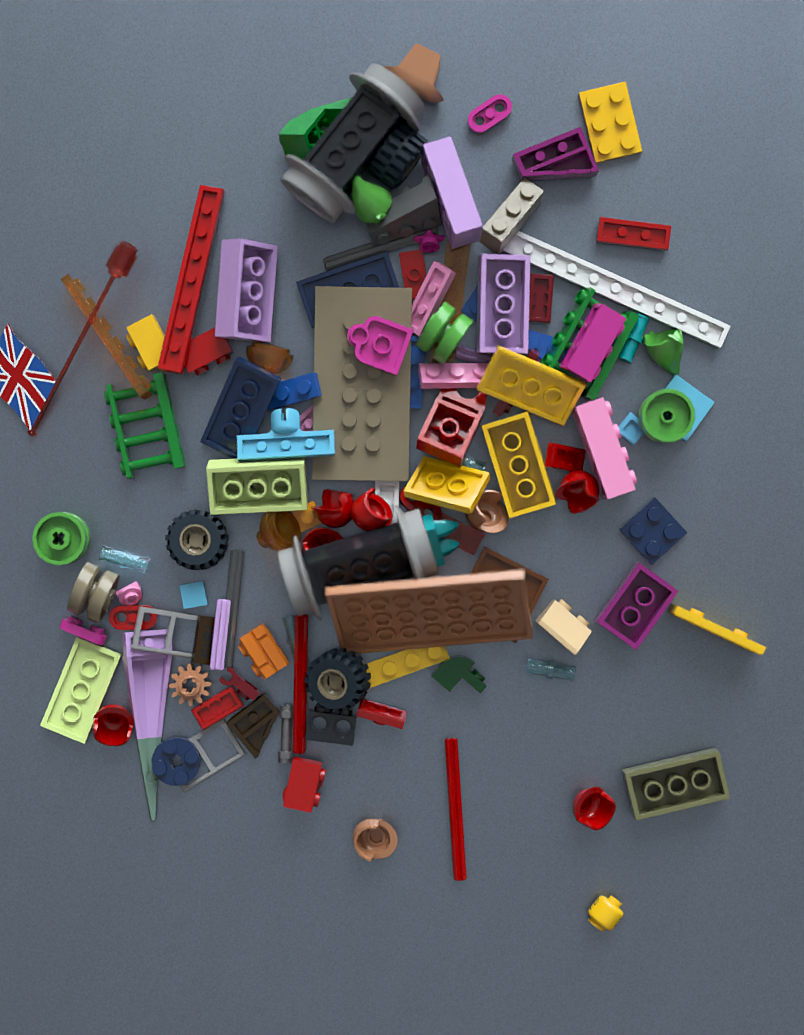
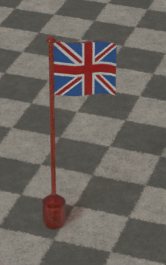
(24, 377)

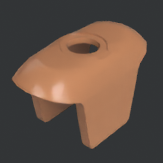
(420, 72)

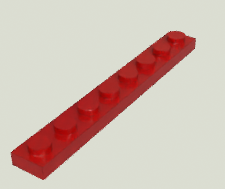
(191, 280)

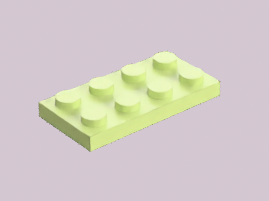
(81, 689)

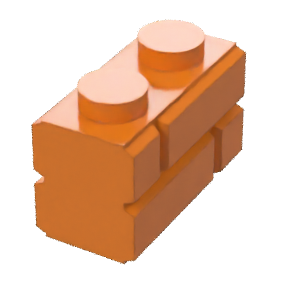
(263, 651)

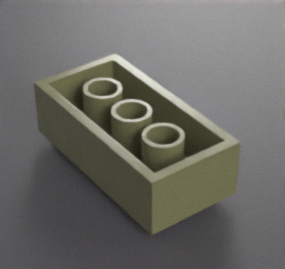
(675, 783)

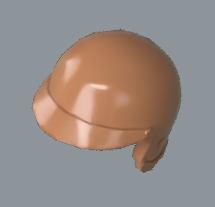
(489, 513)
(374, 839)

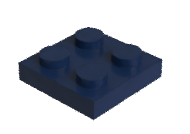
(653, 531)

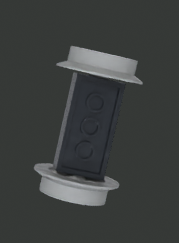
(352, 142)
(357, 560)

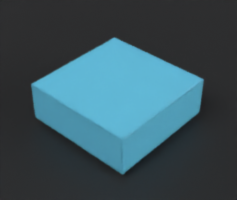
(630, 429)
(193, 594)

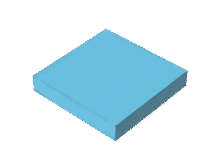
(700, 402)

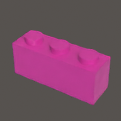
(593, 342)

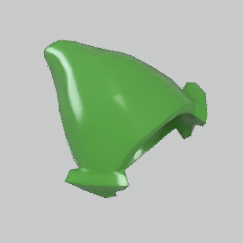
(370, 201)
(666, 348)

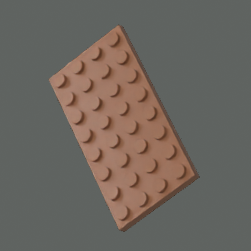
(431, 612)

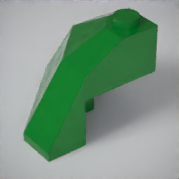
(306, 129)

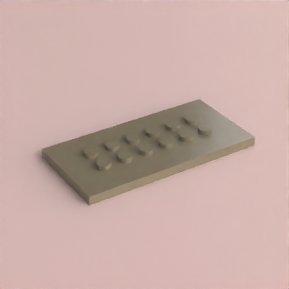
(358, 401)

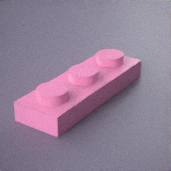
(430, 295)
(450, 375)

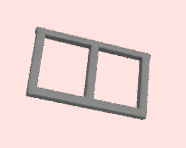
(166, 650)
(213, 770)

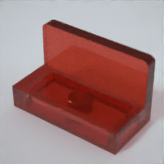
(467, 536)

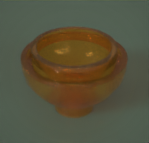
(269, 357)
(278, 530)

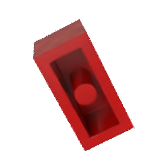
(205, 351)
(303, 784)

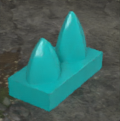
(437, 530)

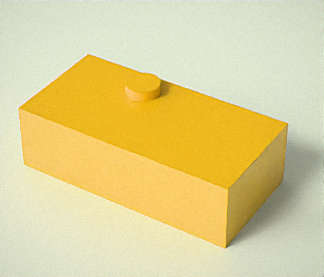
(519, 464)

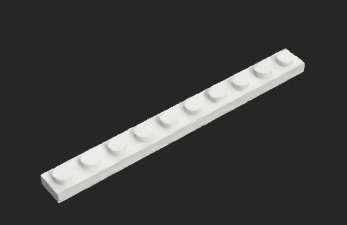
(619, 289)

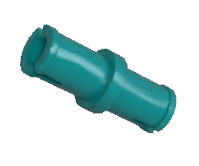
(634, 339)

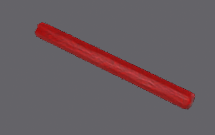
(300, 693)
(455, 809)

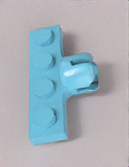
(285, 440)

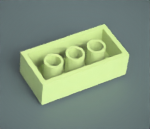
(257, 485)

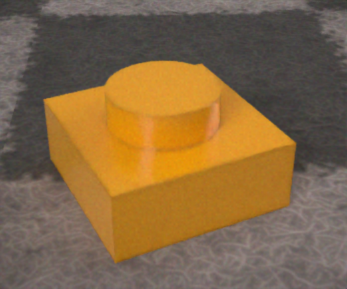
(306, 518)

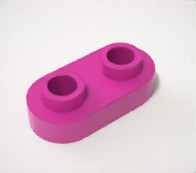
(489, 114)
(74, 626)

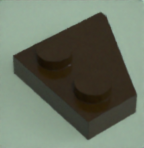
(254, 723)

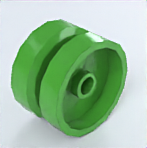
(441, 331)
(677, 406)
(47, 541)

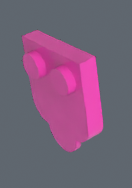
(380, 343)

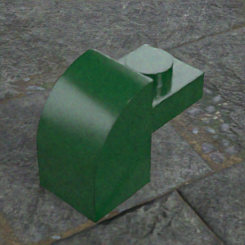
(454, 669)

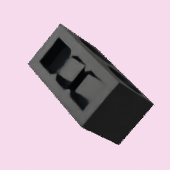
(330, 733)

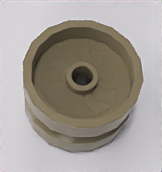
(93, 592)

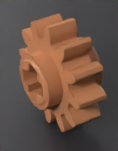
(184, 677)

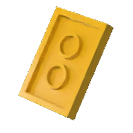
(610, 122)
(447, 485)

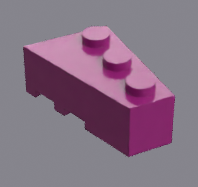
(557, 158)

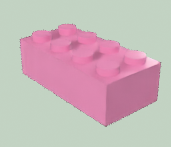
(603, 448)

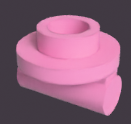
(130, 594)

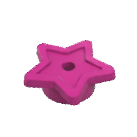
(429, 241)

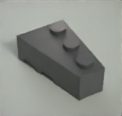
(408, 214)

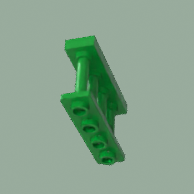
(571, 321)
(168, 433)

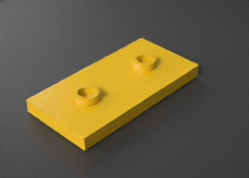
(531, 385)
(737, 637)

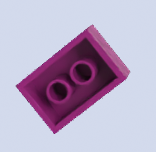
(636, 605)

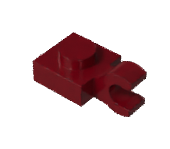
(245, 688)

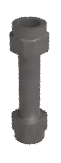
(285, 754)

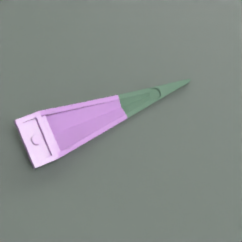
(147, 689)

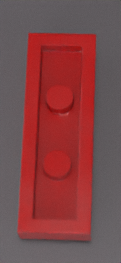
(633, 233)

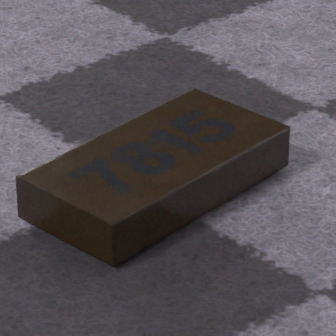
(203, 640)

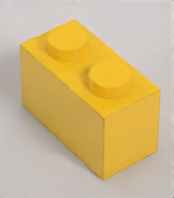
(148, 339)

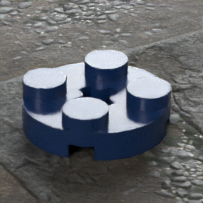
(181, 774)

